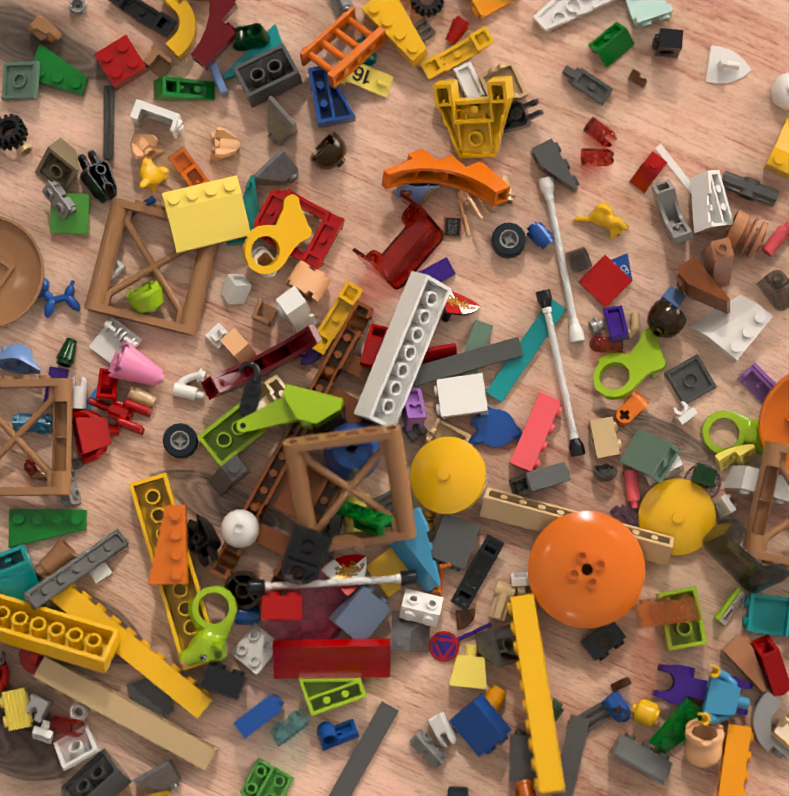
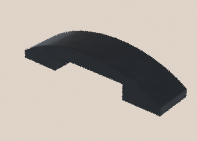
(146, 15)
(477, 572)

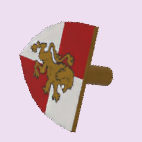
(346, 567)

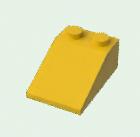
(779, 157)

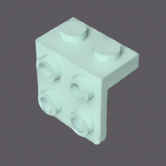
(648, 11)

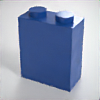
(259, 715)
(481, 726)

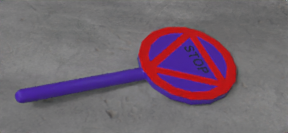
(445, 645)

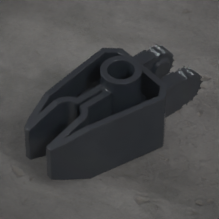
(519, 117)
(97, 177)
(203, 540)

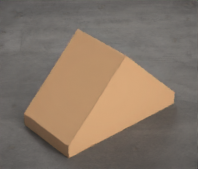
(237, 346)

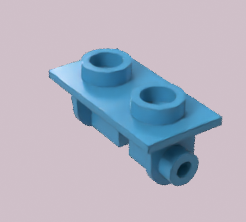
(42, 426)

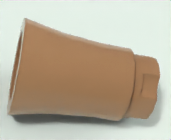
(56, 558)

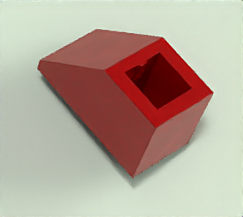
(372, 345)

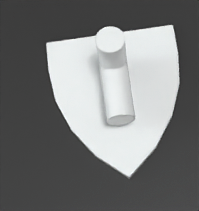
(725, 66)

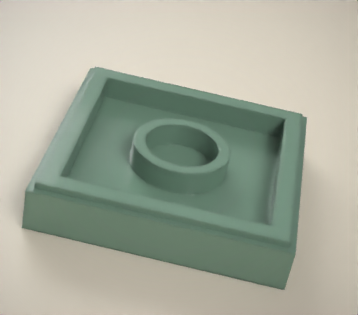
(21, 80)

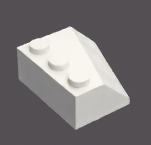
(733, 331)

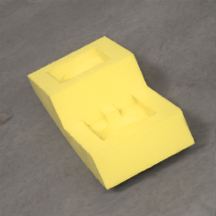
(739, 454)

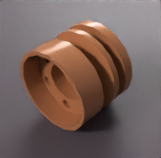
(746, 234)

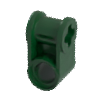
(251, 37)

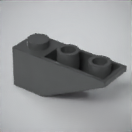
(551, 162)

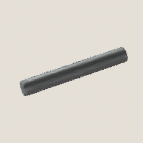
(108, 123)

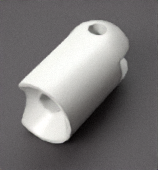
(80, 394)
(442, 727)

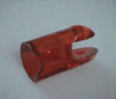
(598, 131)
(596, 157)
(605, 345)
(64, 726)

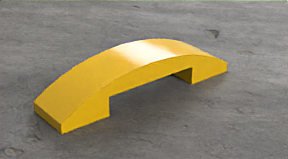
(457, 54)
(337, 315)

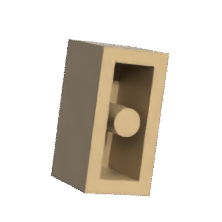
(604, 437)

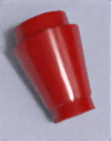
(457, 29)

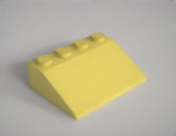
(206, 214)

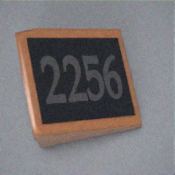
(452, 226)

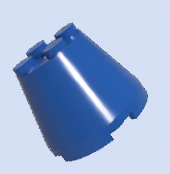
(347, 464)

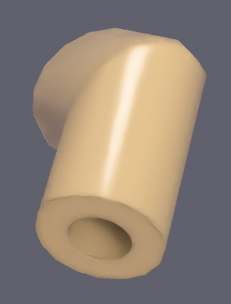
(635, 324)

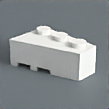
(709, 203)
(295, 309)
(745, 478)

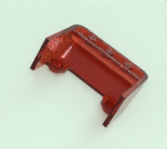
(408, 249)

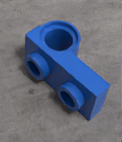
(335, 735)

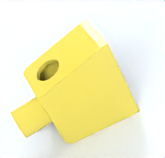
(469, 669)

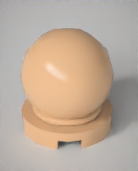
(703, 743)

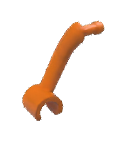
(441, 575)

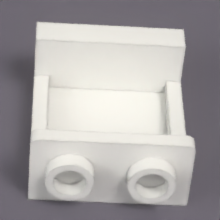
(143, 109)
(461, 396)

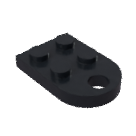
(305, 553)

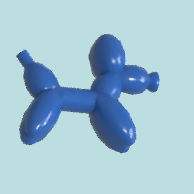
(52, 300)

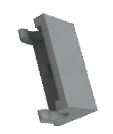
(40, 705)

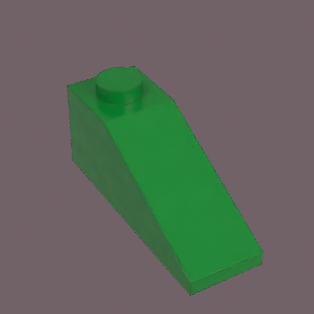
(183, 89)

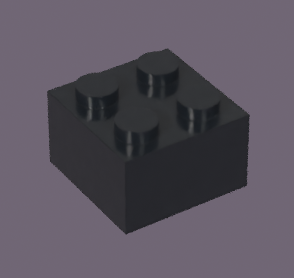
(224, 681)

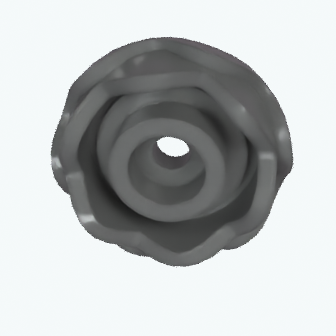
(604, 473)

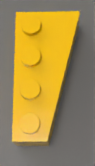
(398, 28)

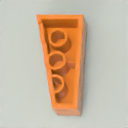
(171, 554)

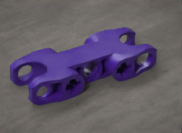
(687, 686)

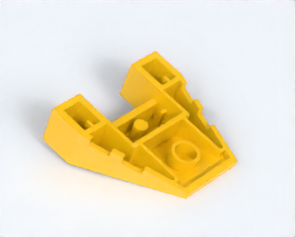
(475, 122)

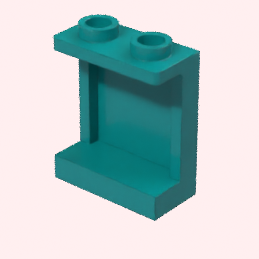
(766, 614)

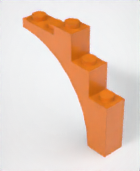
(449, 172)

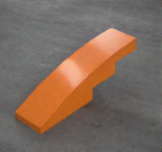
(187, 167)

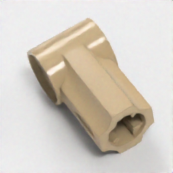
(502, 595)

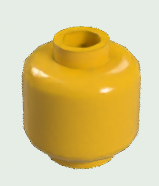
(646, 712)

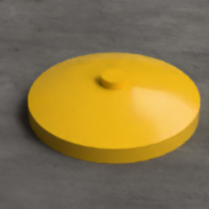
(448, 475)
(680, 511)

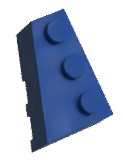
(329, 103)

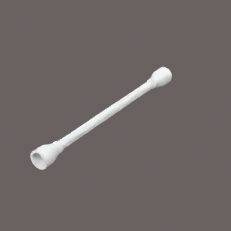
(547, 187)

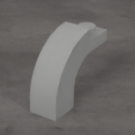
(670, 212)
(761, 718)

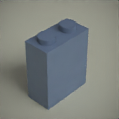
(361, 612)

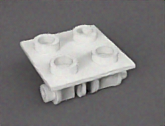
(111, 337)
(255, 649)

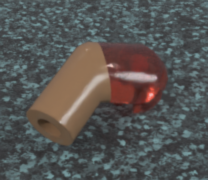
(33, 472)

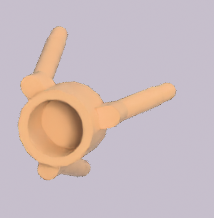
(470, 199)

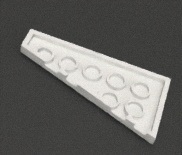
(563, 11)

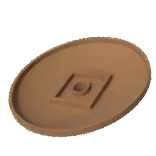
(20, 271)

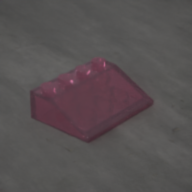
(317, 608)

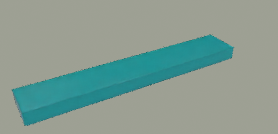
(530, 344)

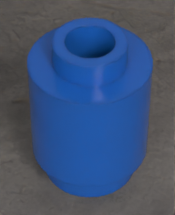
(539, 234)
(247, 616)

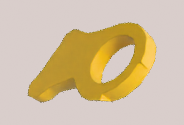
(286, 233)

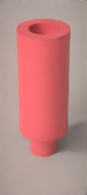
(776, 240)
(632, 487)

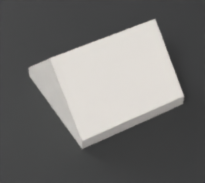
(76, 749)

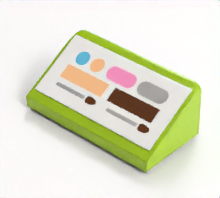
(730, 606)

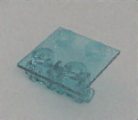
(288, 728)

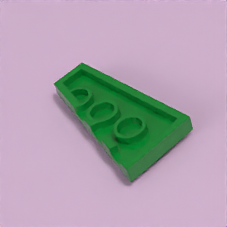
(41, 524)

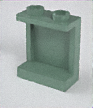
(649, 455)

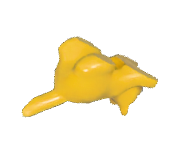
(152, 175)
(604, 217)

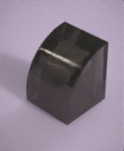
(579, 260)

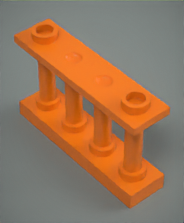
(351, 61)

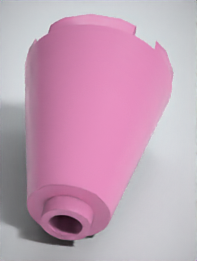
(134, 367)

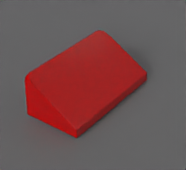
(439, 352)

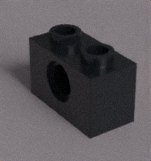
(668, 43)
(592, 644)

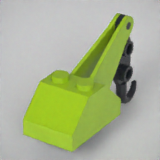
(296, 405)

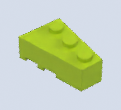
(329, 693)

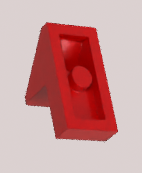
(648, 172)
(106, 385)

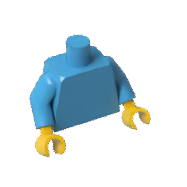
(721, 697)

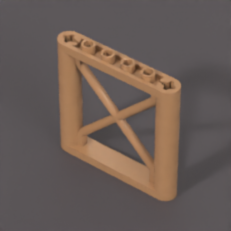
(100, 294)
(61, 398)
(391, 444)
(756, 539)

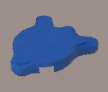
(494, 429)

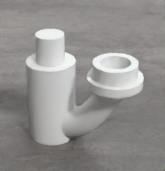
(188, 392)

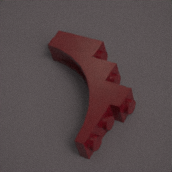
(217, 33)
(268, 361)

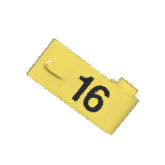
(370, 80)

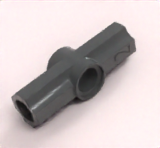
(749, 188)

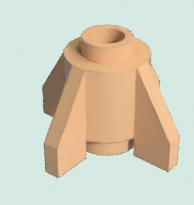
(223, 144)
(145, 146)

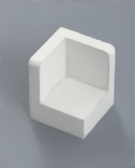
(236, 289)

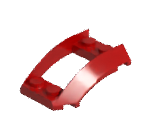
(324, 236)

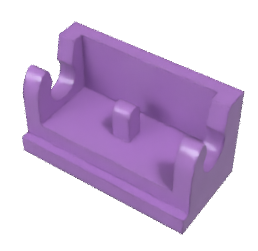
(757, 382)
(414, 410)

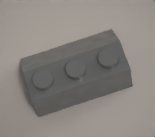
(267, 75)
(641, 757)
(98, 778)

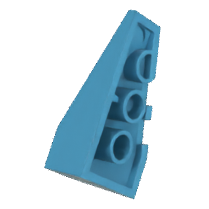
(417, 553)

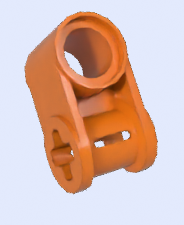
(632, 407)
(525, 788)

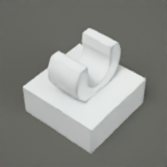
(216, 334)
(685, 414)
(724, 506)
(520, 580)
(43, 734)

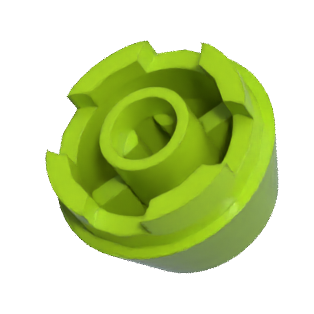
(146, 297)

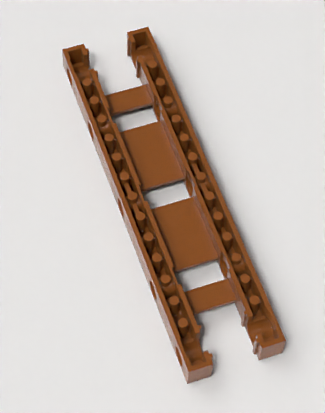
(273, 484)

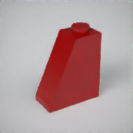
(771, 665)

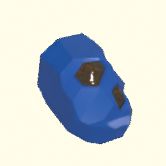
(617, 707)

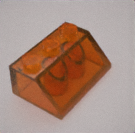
(667, 611)

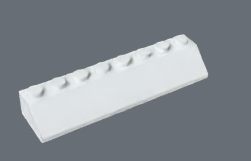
(402, 349)

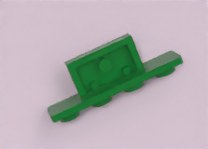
(365, 518)

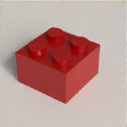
(121, 62)
(282, 607)

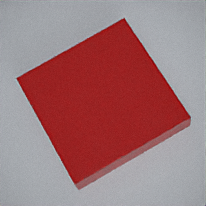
(605, 281)

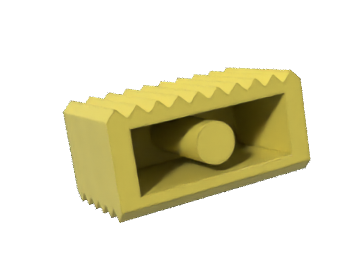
(15, 709)

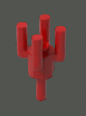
(123, 413)

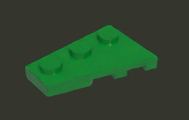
(58, 73)
(674, 729)

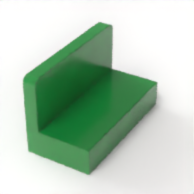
(612, 43)

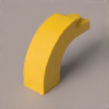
(186, 34)

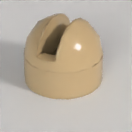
(24, 150)

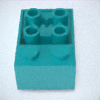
(17, 572)

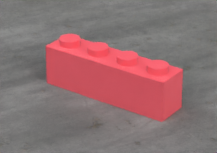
(535, 432)

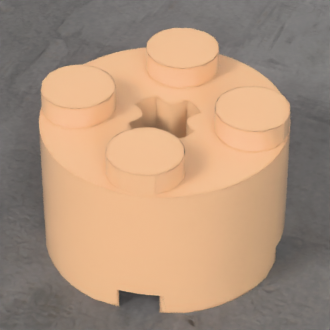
(308, 282)

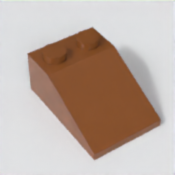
(700, 286)

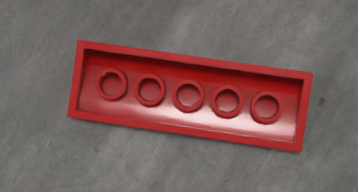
(331, 658)

